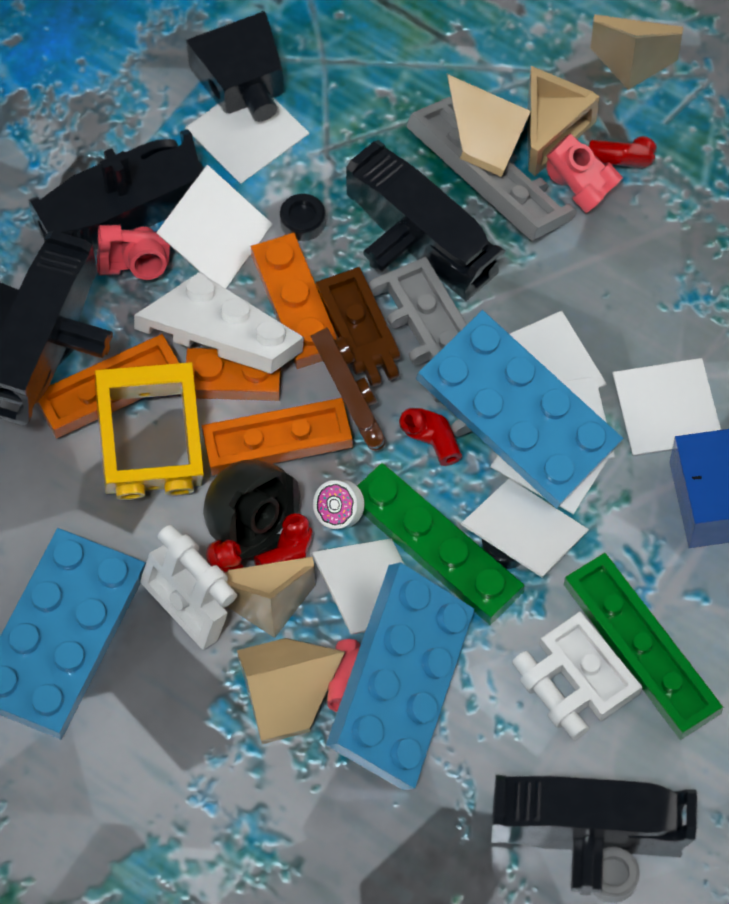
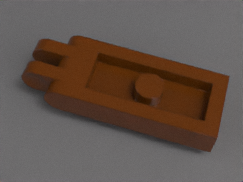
(361, 323)
(355, 393)

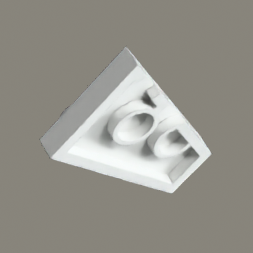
(220, 319)

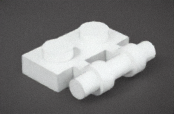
(188, 586)
(588, 666)

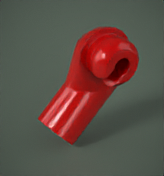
(635, 155)
(433, 430)
(293, 541)
(224, 555)

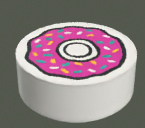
(338, 504)

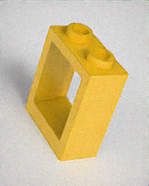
(140, 383)

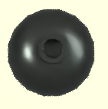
(250, 504)

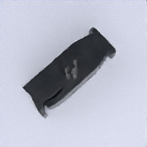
(122, 190)
(420, 221)
(46, 322)
(592, 816)

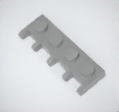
(512, 194)
(426, 310)

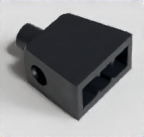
(239, 66)

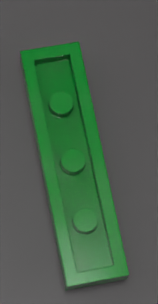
(438, 544)
(643, 646)

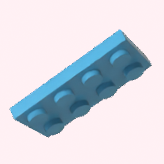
(519, 408)
(63, 630)
(400, 677)

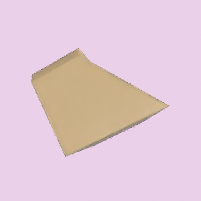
(634, 47)
(555, 112)
(486, 125)
(271, 591)
(287, 684)

